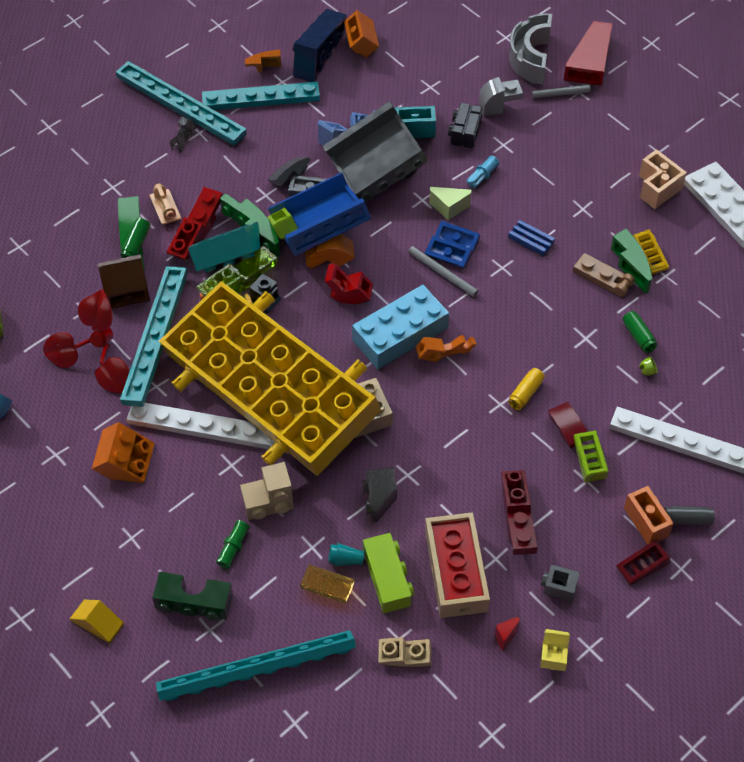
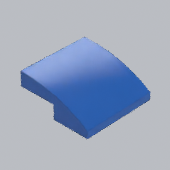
(452, 244)

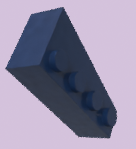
(317, 44)

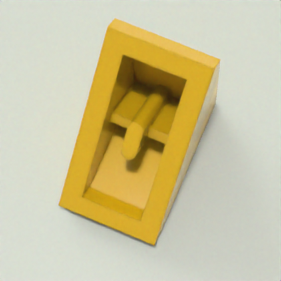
(97, 619)

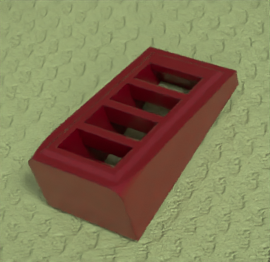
(654, 547)

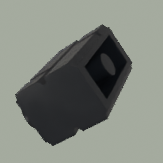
(466, 125)

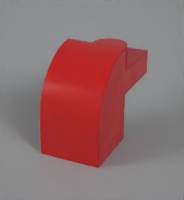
(348, 288)

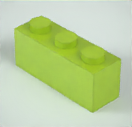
(388, 572)

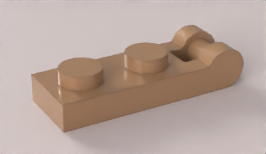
(603, 275)

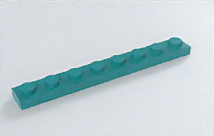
(181, 103)
(157, 327)
(248, 667)

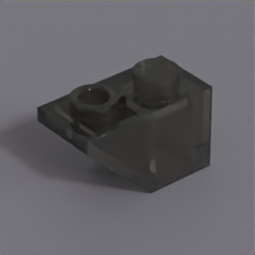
(381, 491)

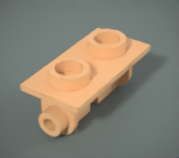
(164, 205)

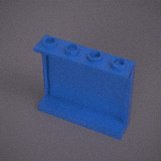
(322, 213)

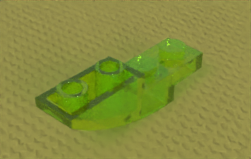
(242, 274)

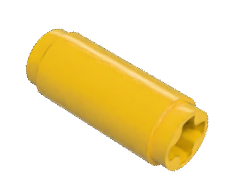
(526, 389)

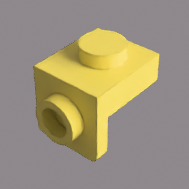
(555, 650)

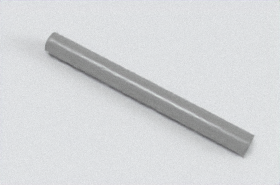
(443, 271)

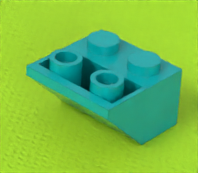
(419, 120)

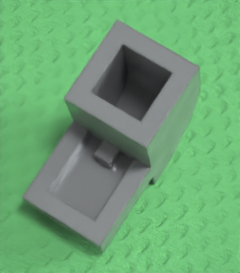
(495, 93)

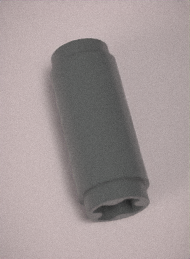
(690, 515)

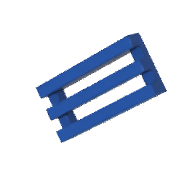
(533, 235)

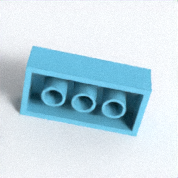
(400, 326)

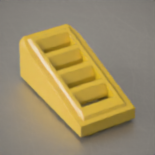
(645, 240)

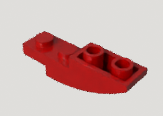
(196, 225)

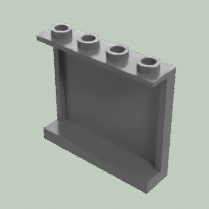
(375, 152)

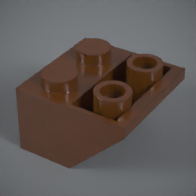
(124, 281)

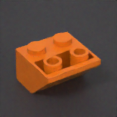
(123, 454)

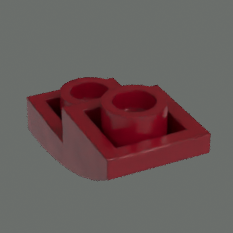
(567, 422)

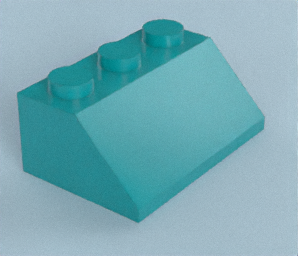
(226, 247)

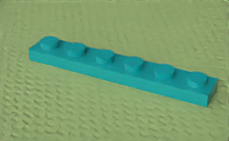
(261, 96)

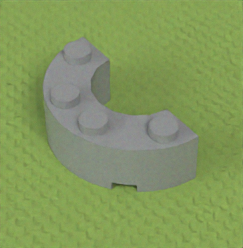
(522, 56)

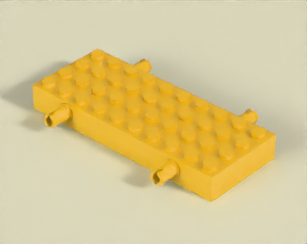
(270, 377)

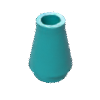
(344, 555)

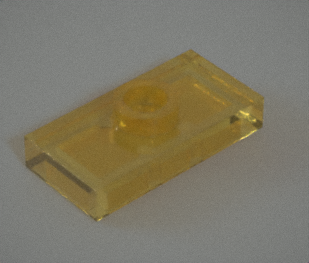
(327, 583)

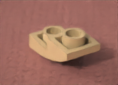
(405, 653)

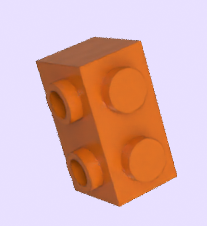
(361, 34)
(648, 515)

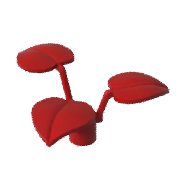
(61, 351)

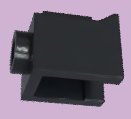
(264, 284)

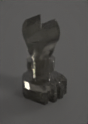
(186, 129)

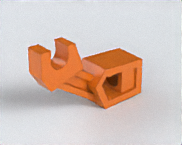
(433, 348)

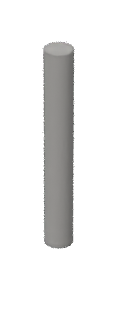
(561, 91)

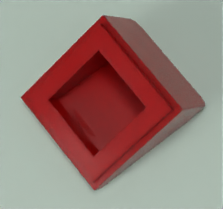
(505, 631)

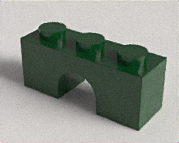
(211, 602)

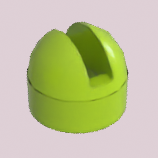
(648, 367)

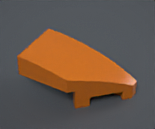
(264, 59)

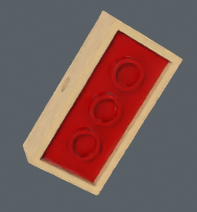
(456, 565)

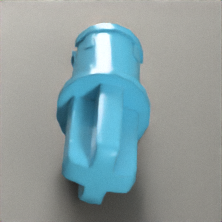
(483, 171)

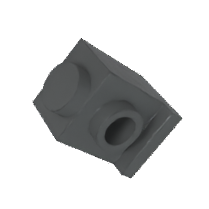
(560, 583)

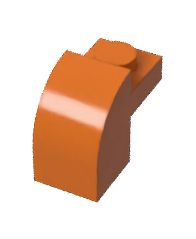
(336, 250)

